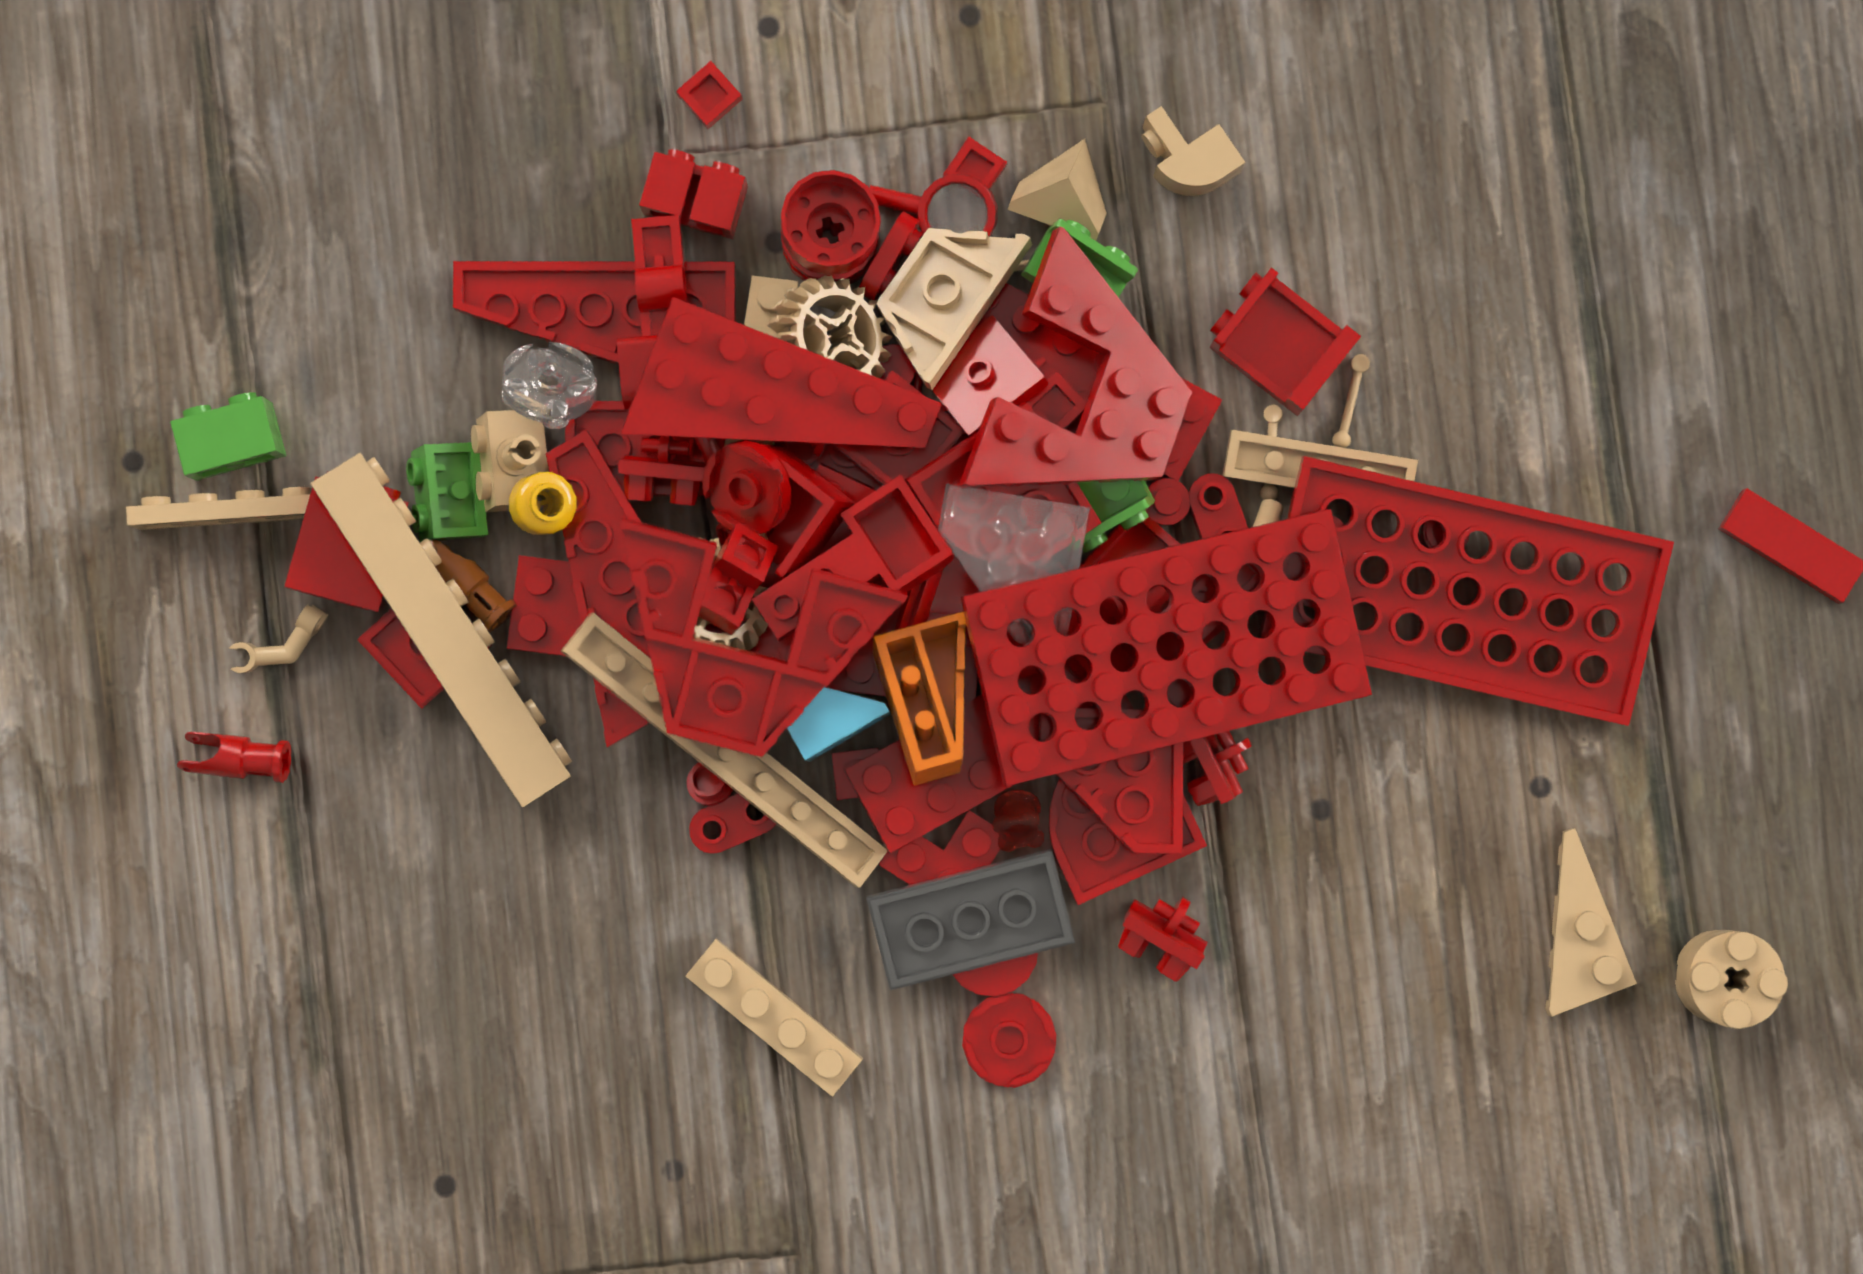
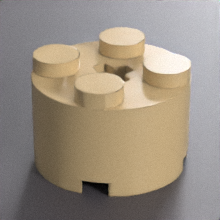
(1757, 978)

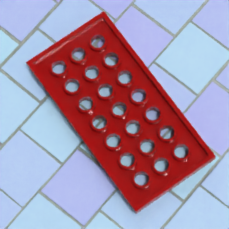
(1504, 525)
(1129, 580)

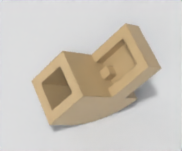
(1190, 167)

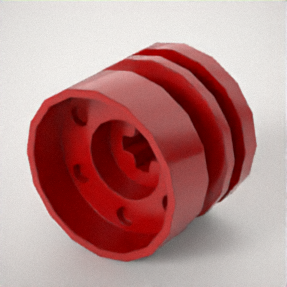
(836, 204)

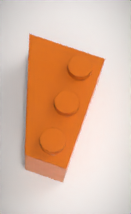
(925, 693)

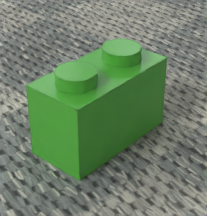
(228, 436)

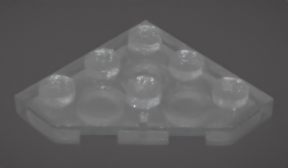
(1013, 540)

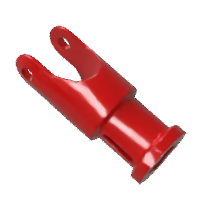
(240, 757)

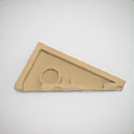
(1586, 948)

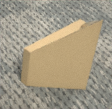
(1063, 190)

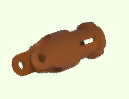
(473, 584)

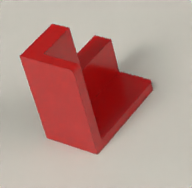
(811, 517)

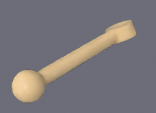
(1359, 365)
(1273, 415)

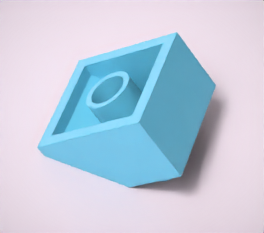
(832, 720)

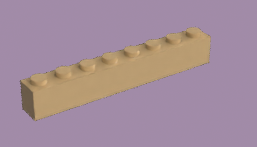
(441, 629)

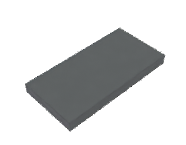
(970, 919)

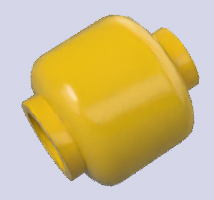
(556, 497)

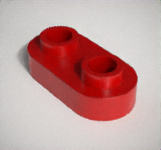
(899, 242)
(1219, 518)
(734, 822)

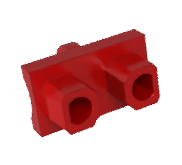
(641, 470)
(1219, 781)
(1169, 930)

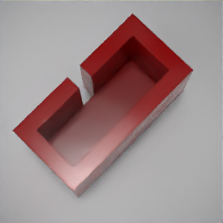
(701, 196)

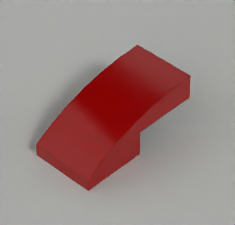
(735, 577)

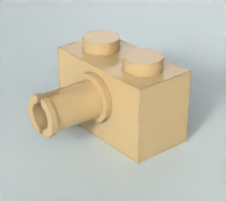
(508, 451)

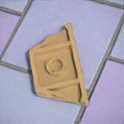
(946, 293)

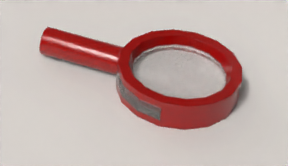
(948, 203)

